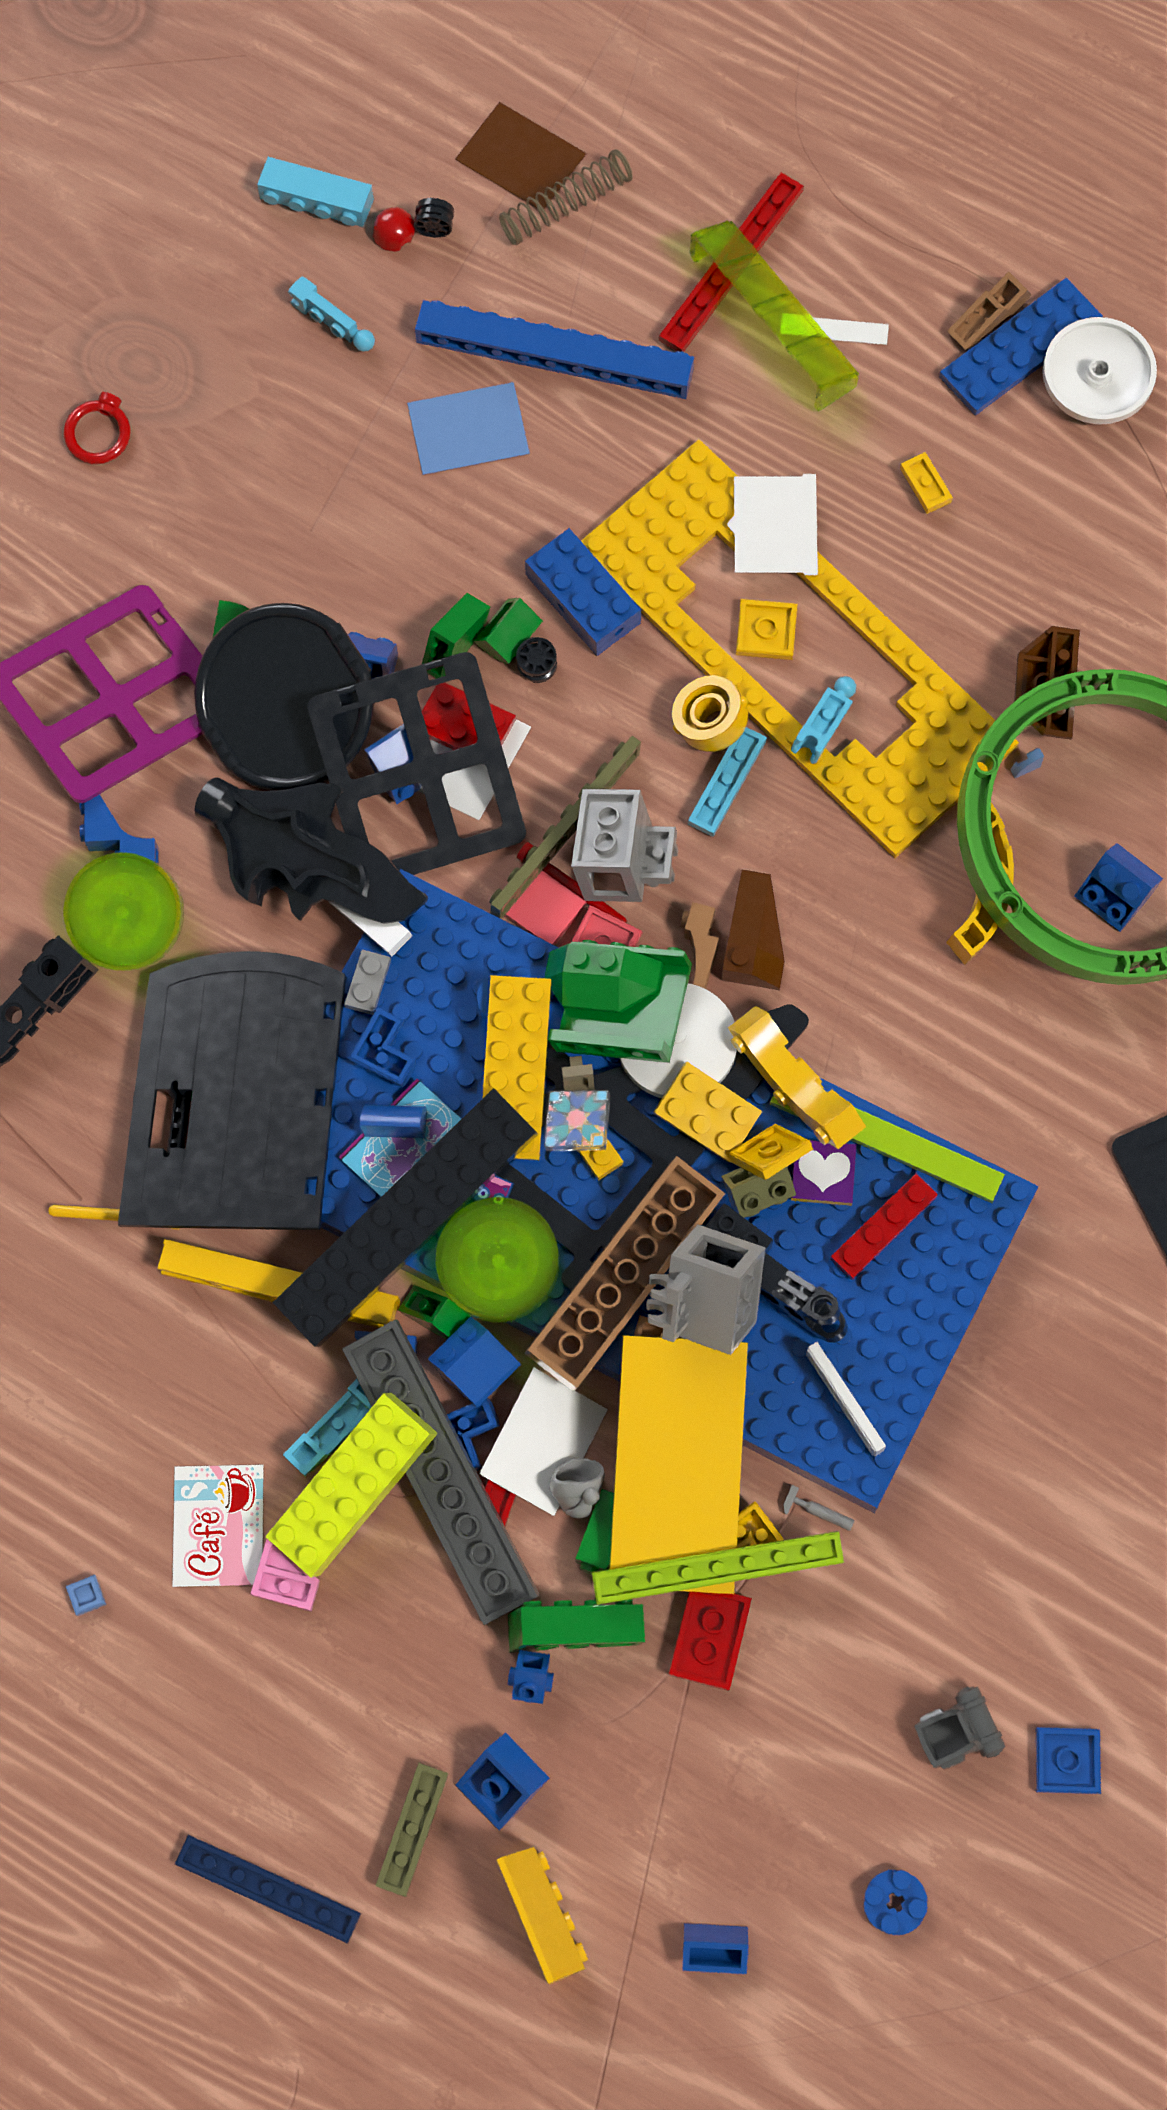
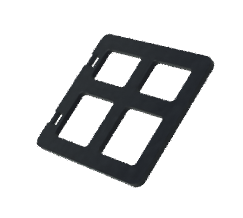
(426, 766)

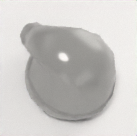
(577, 1486)

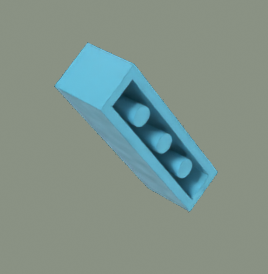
(315, 192)

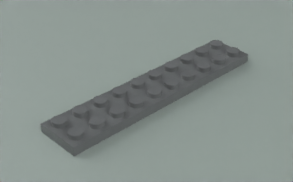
(446, 1478)

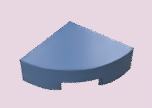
(1033, 762)

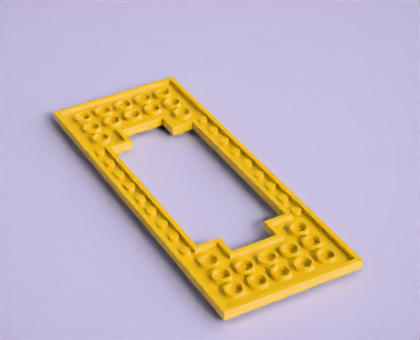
(887, 795)

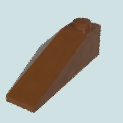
(754, 941)

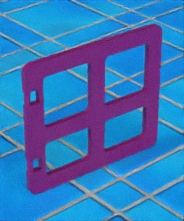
(114, 698)

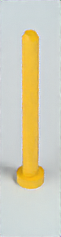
(86, 1213)

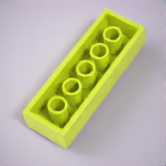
(351, 1484)

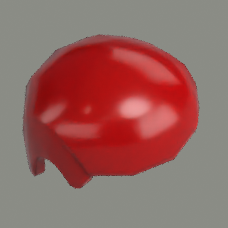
(393, 229)

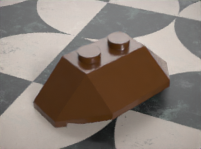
(1042, 660)

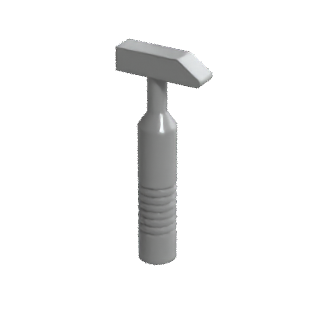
(817, 1510)

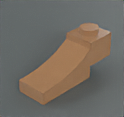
(989, 311)
(697, 929)

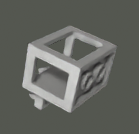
(619, 838)
(707, 1298)

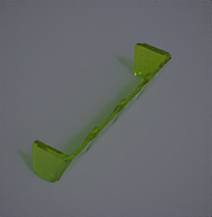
(778, 309)

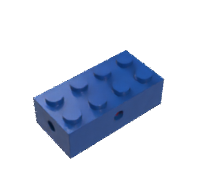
(583, 592)

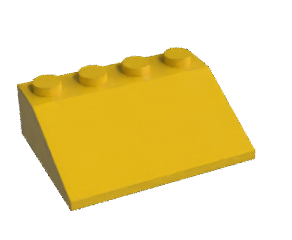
(541, 1914)

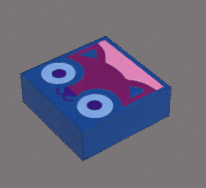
(496, 1188)

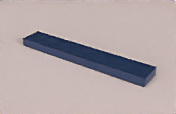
(268, 1889)

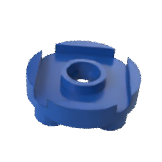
(877, 1897)

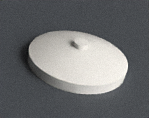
(1099, 370)
(700, 1040)

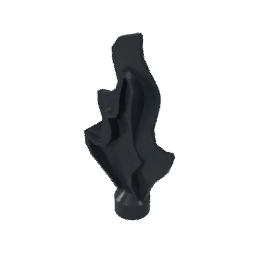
(293, 845)

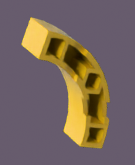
(979, 925)
(793, 1080)

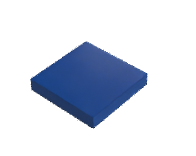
(1068, 1761)

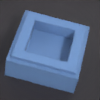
(86, 1595)

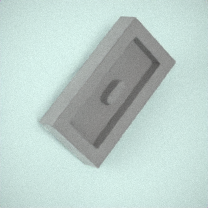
(367, 982)

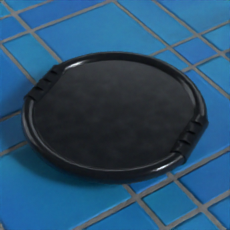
(257, 692)

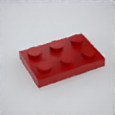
(451, 722)
(710, 1638)

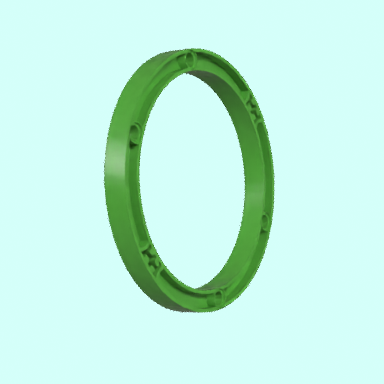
(978, 845)

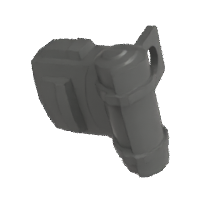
(959, 1731)

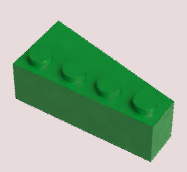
(576, 1625)

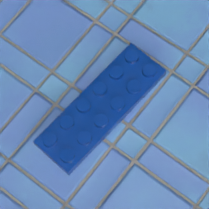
(1015, 347)

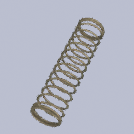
(614, 163)

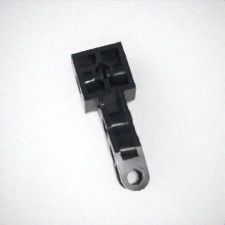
(45, 987)
(779, 1285)

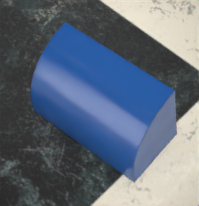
(393, 1121)
(715, 1948)

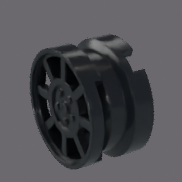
(434, 215)
(537, 660)

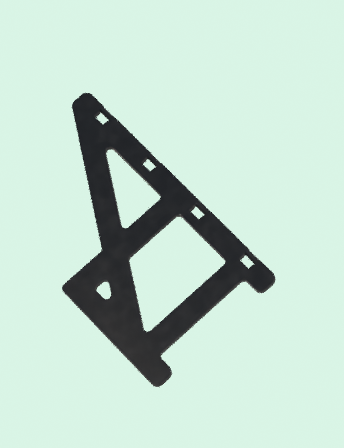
(639, 1132)

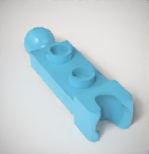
(342, 326)
(825, 718)

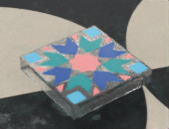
(577, 1120)

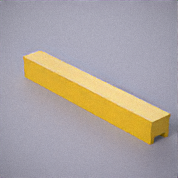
(255, 1279)

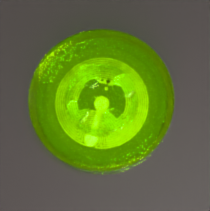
(123, 911)
(497, 1259)

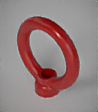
(109, 406)

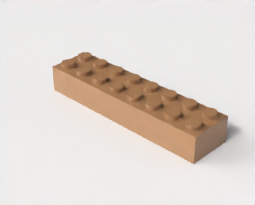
(620, 1274)

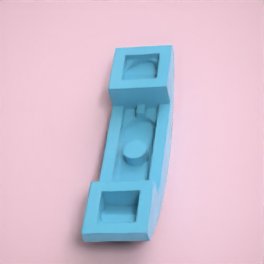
(329, 1431)

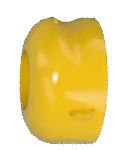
(700, 700)

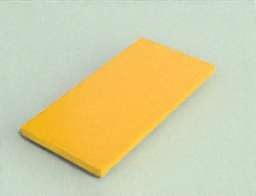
(677, 1452)

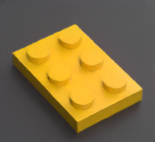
(707, 1111)

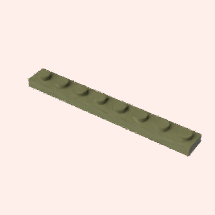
(558, 835)

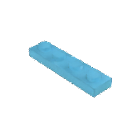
(726, 782)

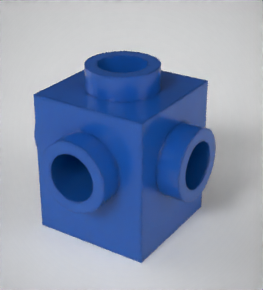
(531, 1677)

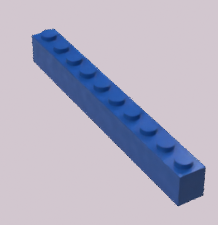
(554, 349)

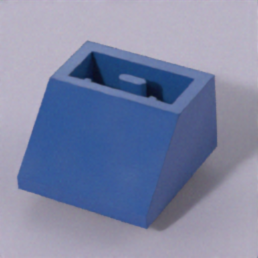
(1118, 886)

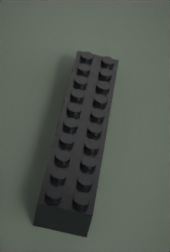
(405, 1218)

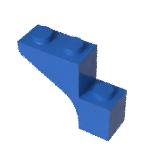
(104, 834)

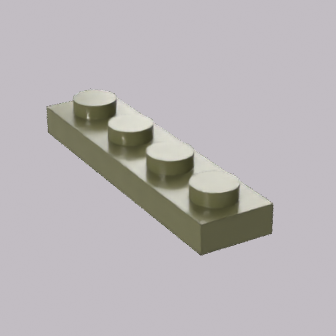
(412, 1830)

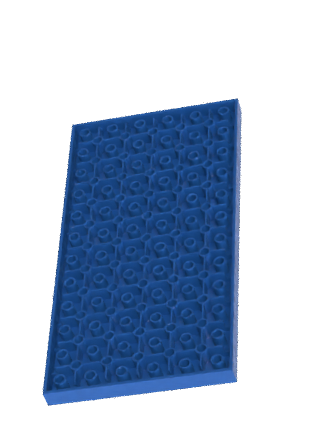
(899, 1311)

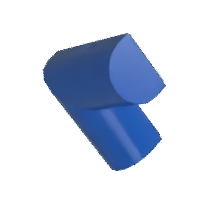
(375, 1051)
(471, 1422)

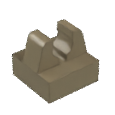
(578, 1075)

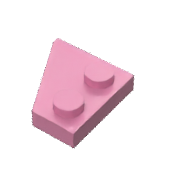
(283, 1581)

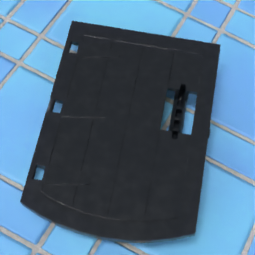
(254, 1052)

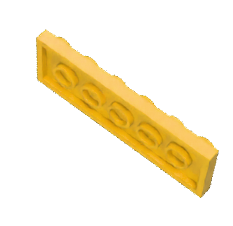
(519, 1048)

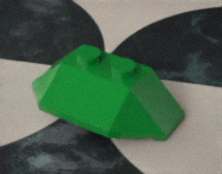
(601, 977)

